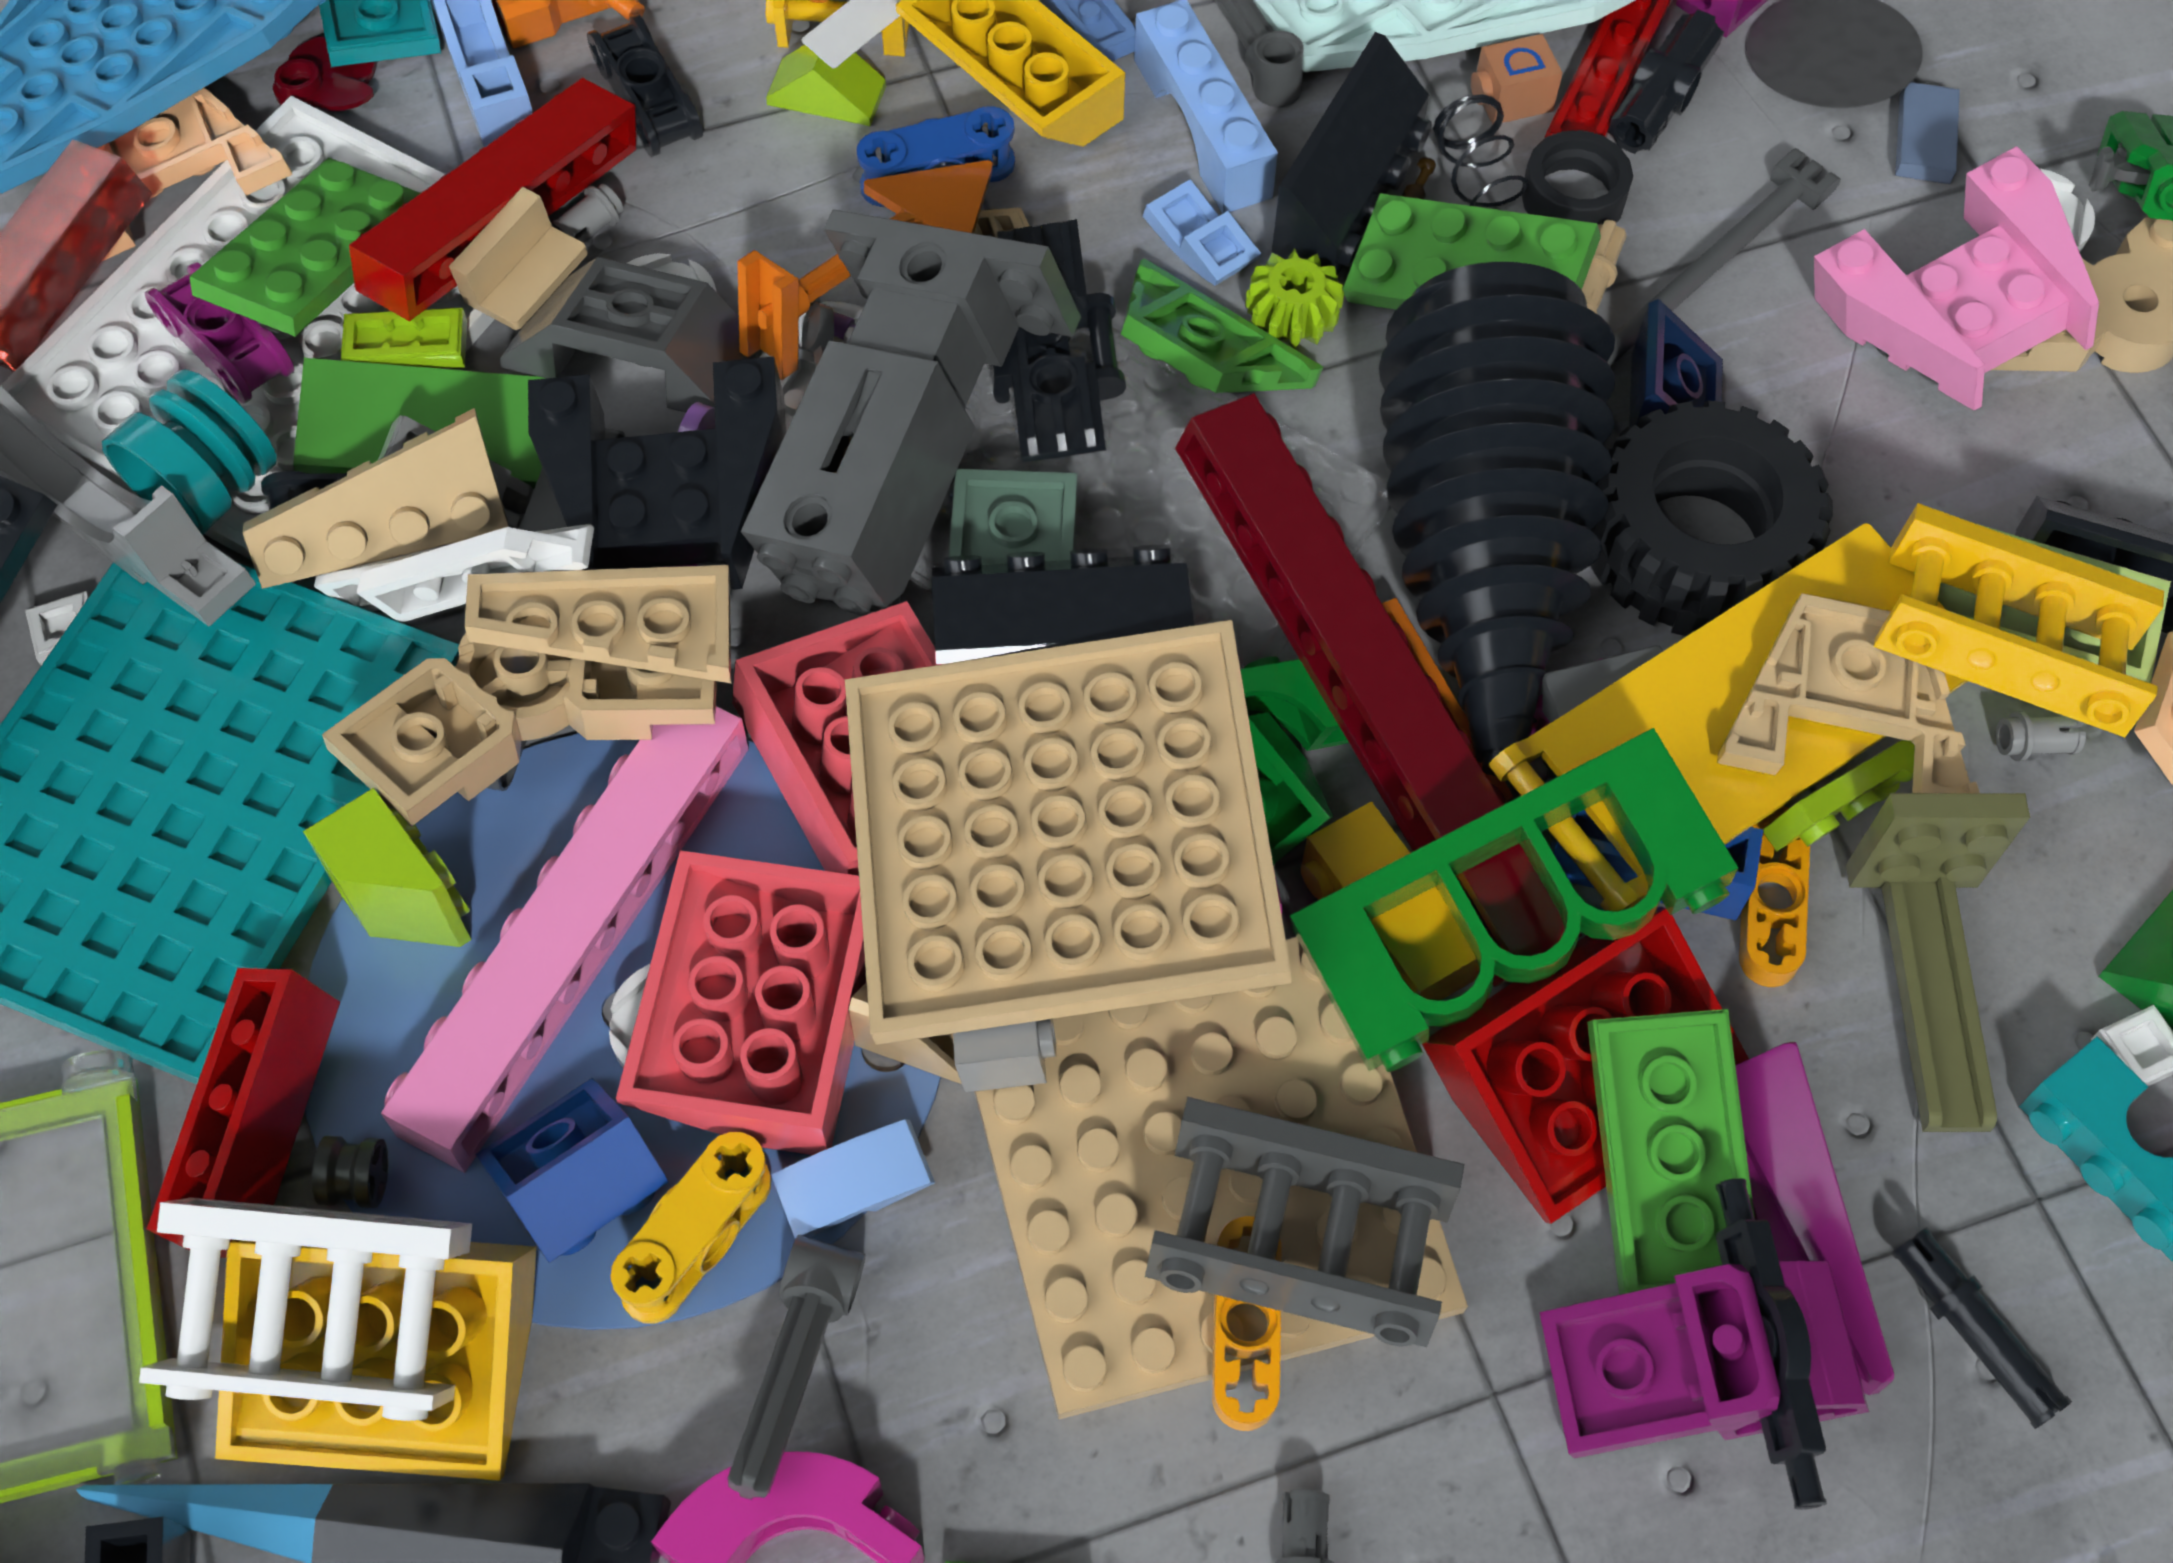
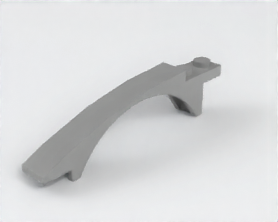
(142, 536)

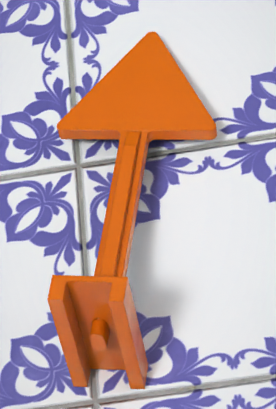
(775, 299)

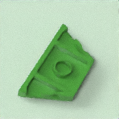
(1209, 340)

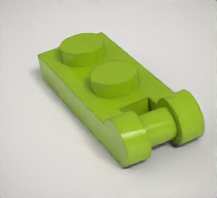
(1848, 795)

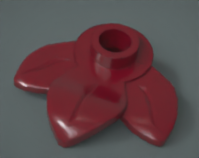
(314, 81)

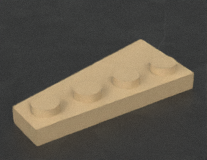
(405, 503)
(621, 617)

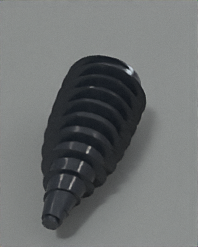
(1495, 475)

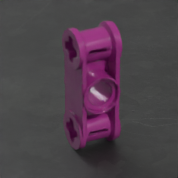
(226, 342)

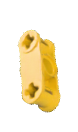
(691, 1227)

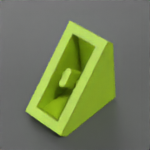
(839, 93)

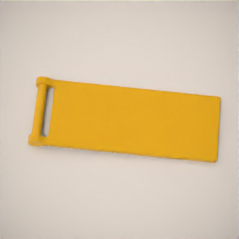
(1692, 702)

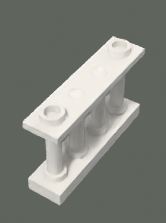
(278, 1238)

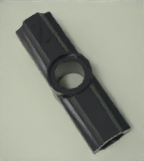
(1666, 81)

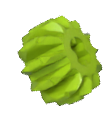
(1295, 298)

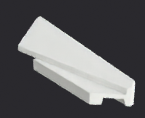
(438, 576)

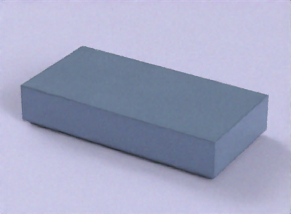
(1927, 133)

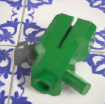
(2138, 161)

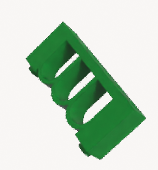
(1652, 809)

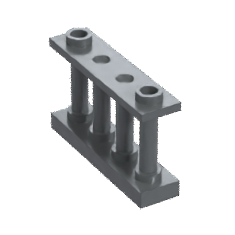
(1323, 1161)

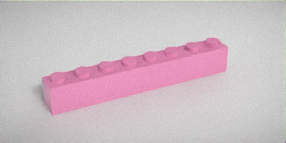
(561, 939)

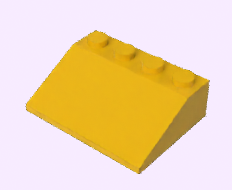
(474, 1343)

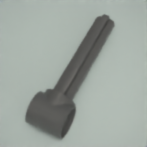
(1271, 55)
(816, 1290)

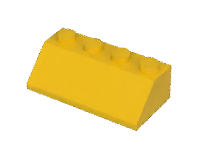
(1027, 63)

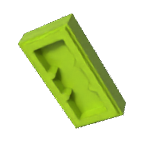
(429, 340)

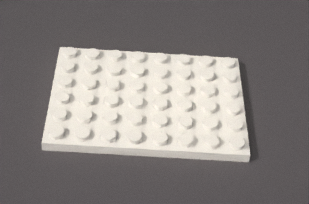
(118, 352)

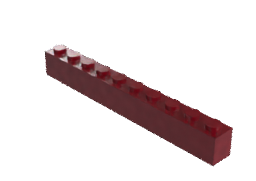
(1359, 659)

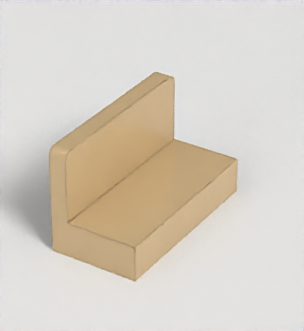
(516, 262)

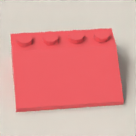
(799, 720)
(750, 1002)

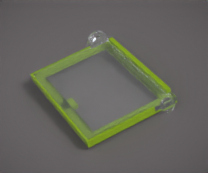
(79, 1287)

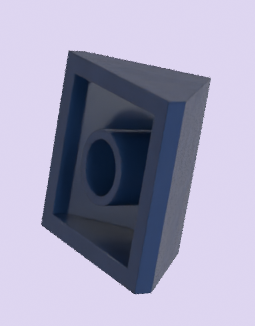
(1671, 365)

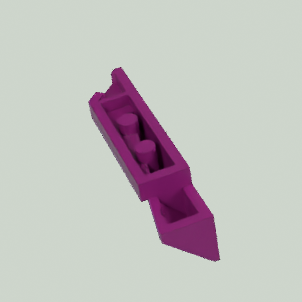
(1801, 1196)

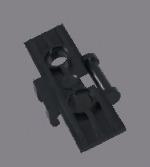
(1052, 391)

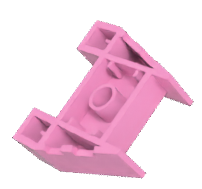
(1977, 301)

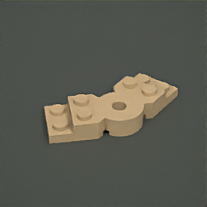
(2133, 309)
(465, 723)

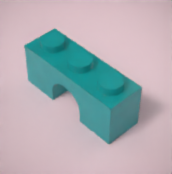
(2085, 1115)

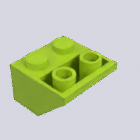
(389, 874)

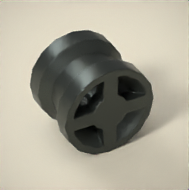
(350, 1171)

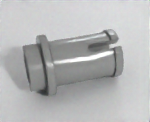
(591, 214)
(2026, 735)

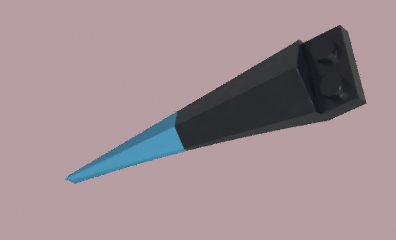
(411, 1520)

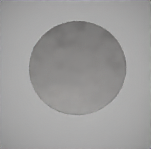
(1834, 51)

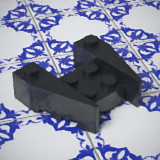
(664, 493)

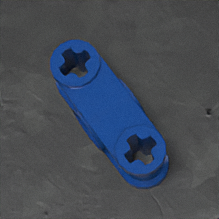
(940, 144)

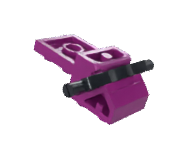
(1717, 1350)

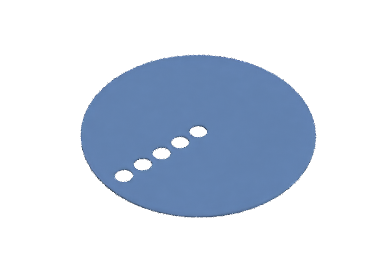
(400, 988)

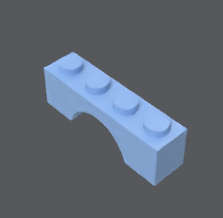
(483, 66)
(1228, 138)

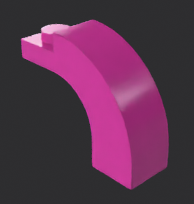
(806, 1494)

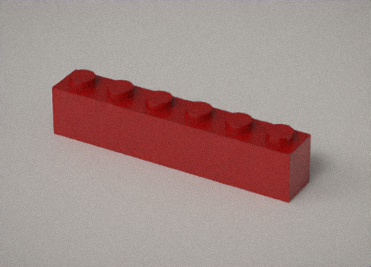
(549, 152)

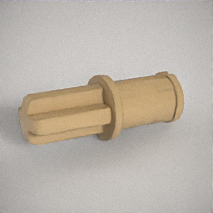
(1603, 269)

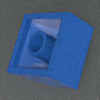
(573, 1170)

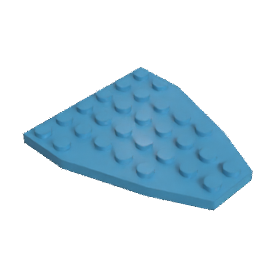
(115, 64)

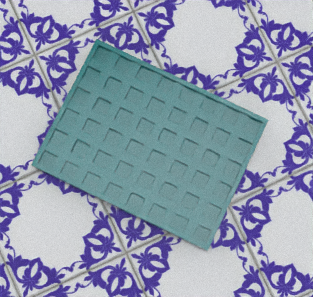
(167, 803)

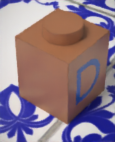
(1519, 76)

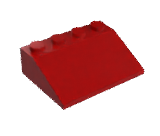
(1527, 1063)

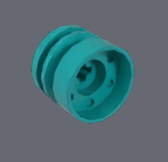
(191, 448)

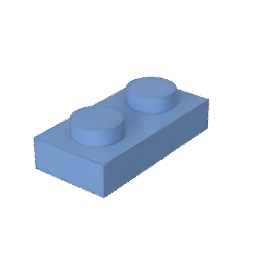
(1099, 23)

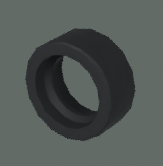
(1584, 153)

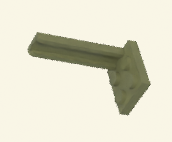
(1919, 856)

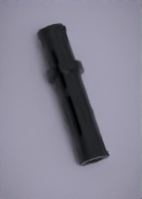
(1981, 1327)

